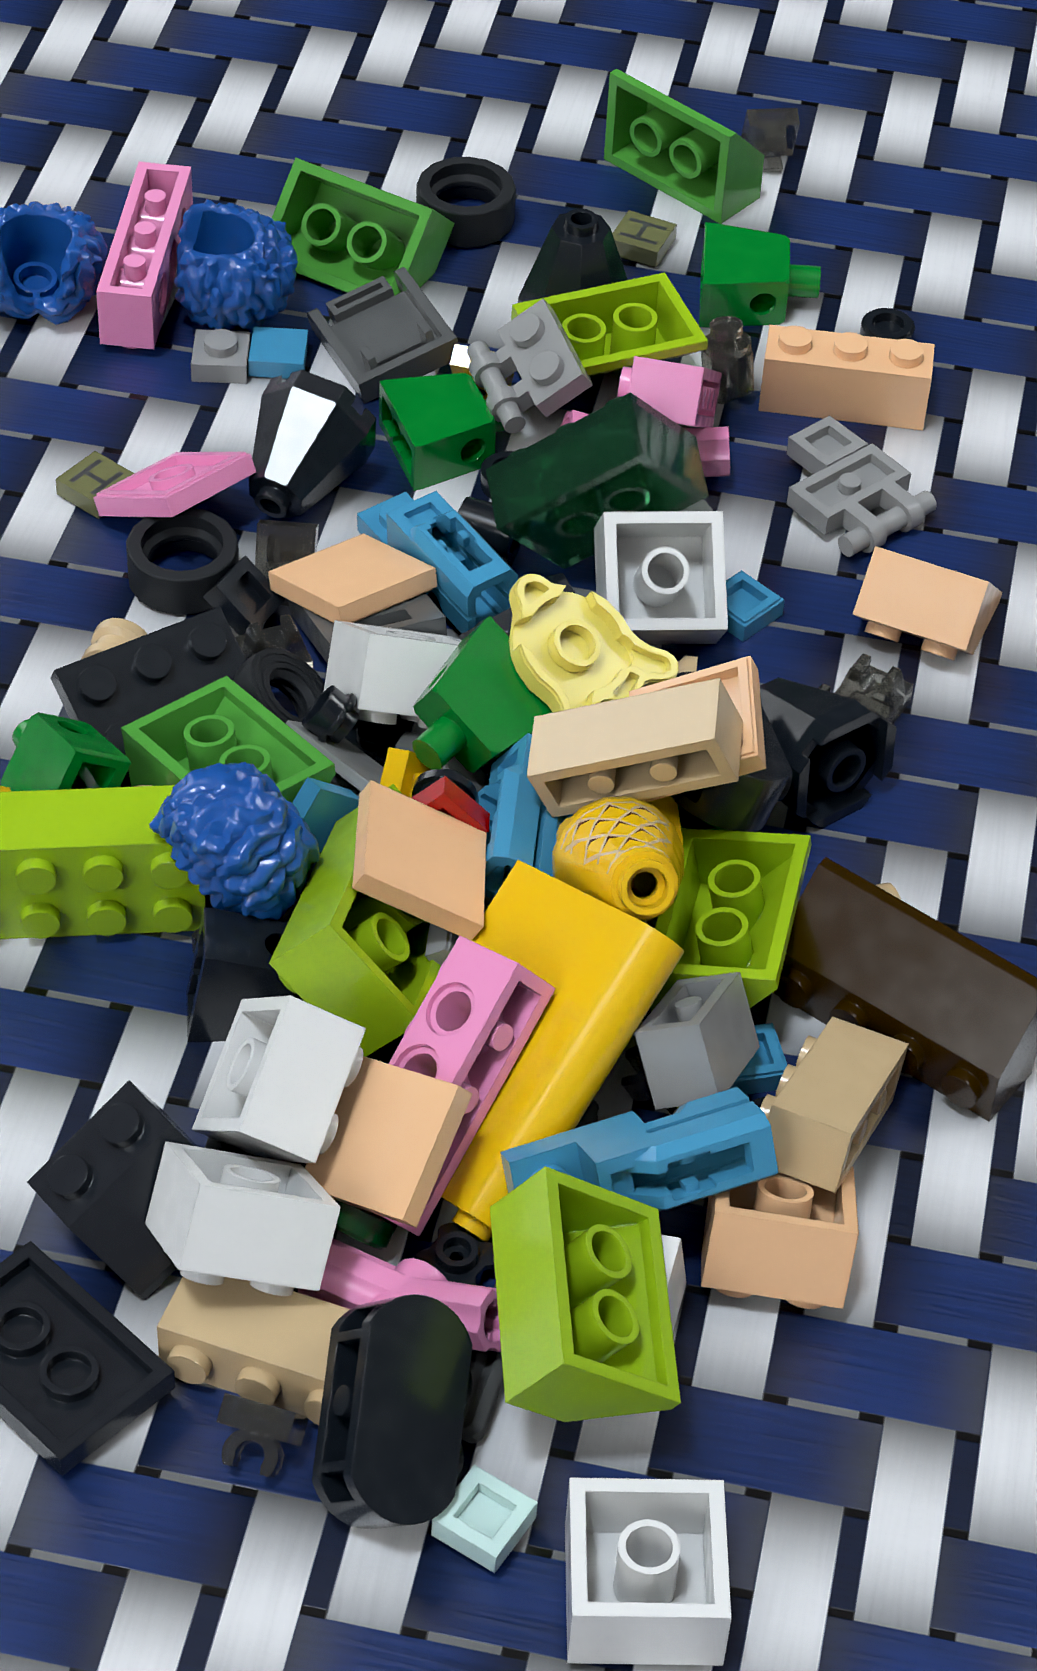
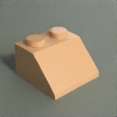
(925, 602)
(782, 1241)

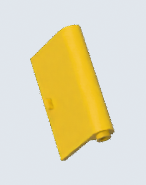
(605, 982)

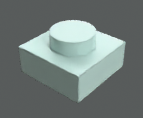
(485, 1519)

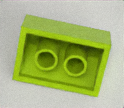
(625, 321)
(735, 906)
(582, 1301)

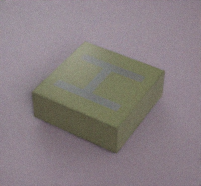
(644, 238)
(88, 478)

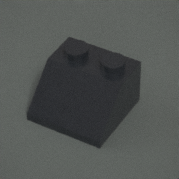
(106, 1181)

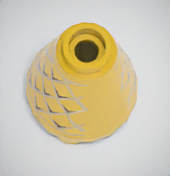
(612, 844)

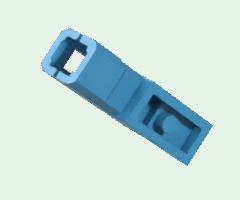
(468, 570)
(518, 819)
(664, 1162)

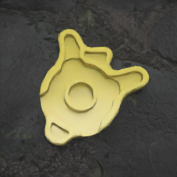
(578, 647)

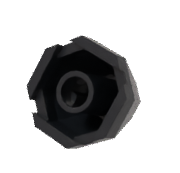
(574, 257)
(306, 443)
(830, 746)

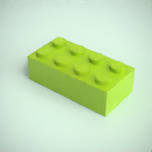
(90, 865)
(353, 949)

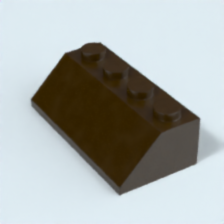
(916, 981)

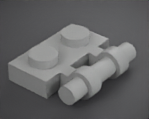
(544, 360)
(854, 487)

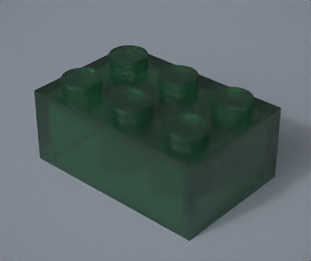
(605, 462)

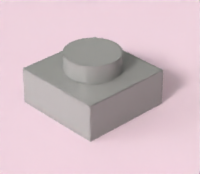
(220, 356)
(823, 444)

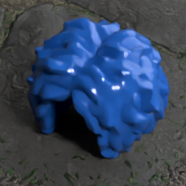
(48, 261)
(233, 266)
(238, 839)

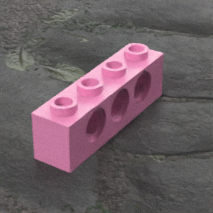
(143, 256)
(675, 389)
(471, 1037)

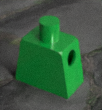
(750, 276)
(436, 426)
(475, 703)
(62, 755)

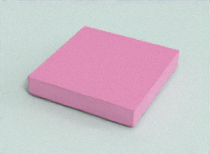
(174, 484)

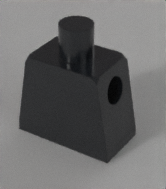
(228, 967)

